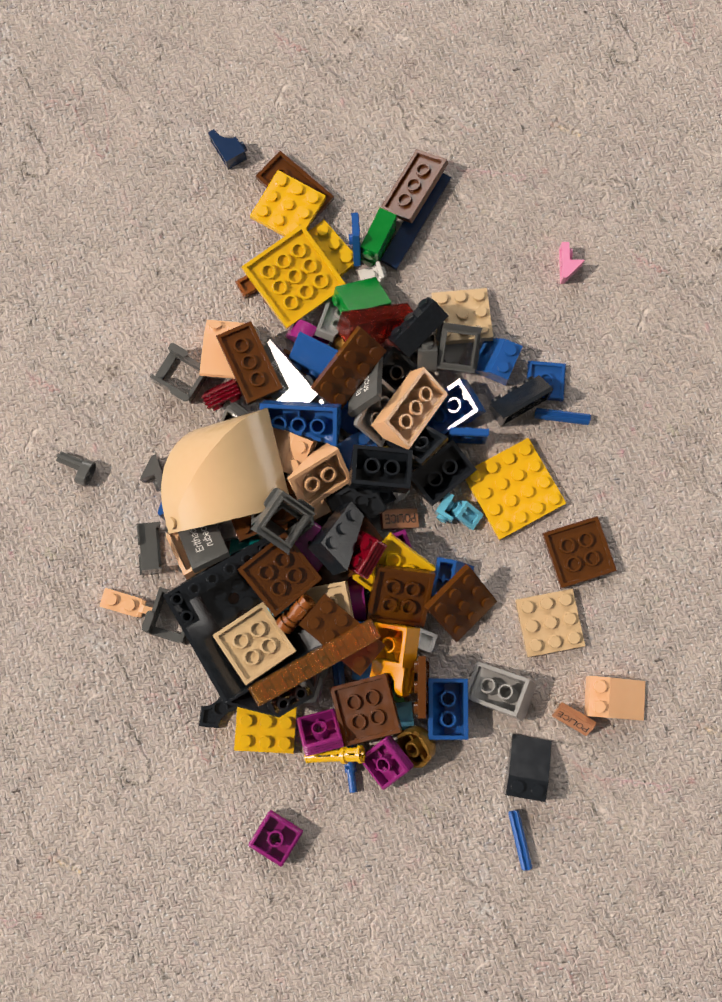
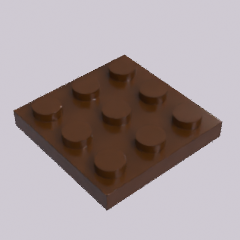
(579, 552)
(279, 576)
(400, 595)
(460, 603)
(421, 667)
(366, 709)

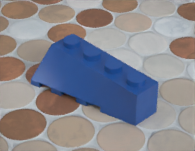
(308, 419)

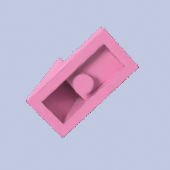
(567, 266)

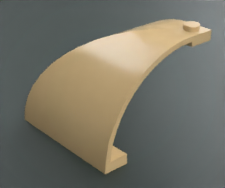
(221, 472)

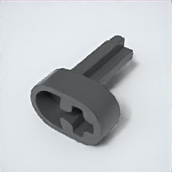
(85, 468)

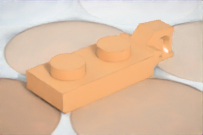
(124, 603)

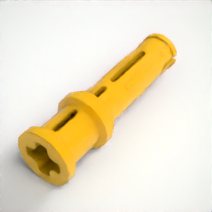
(344, 755)

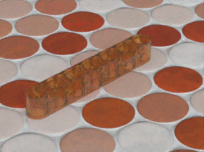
(314, 662)

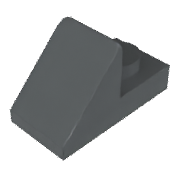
(153, 471)

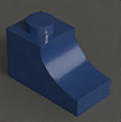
(229, 149)

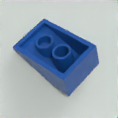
(458, 408)

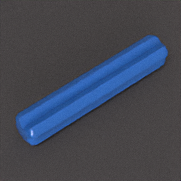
(562, 416)
(520, 840)

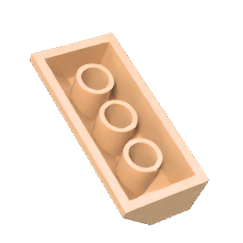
(410, 408)

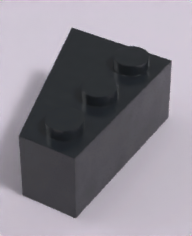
(338, 538)

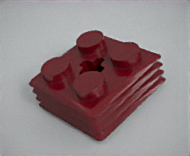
(218, 395)
(366, 554)

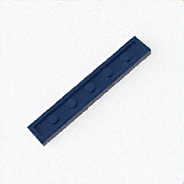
(409, 231)

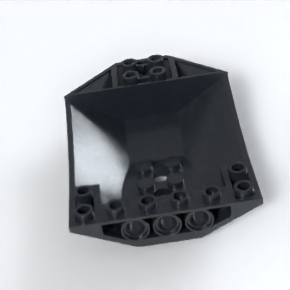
(204, 609)

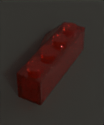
(375, 321)

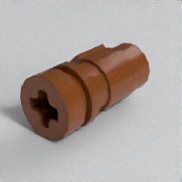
(291, 618)

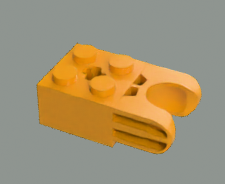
(397, 656)

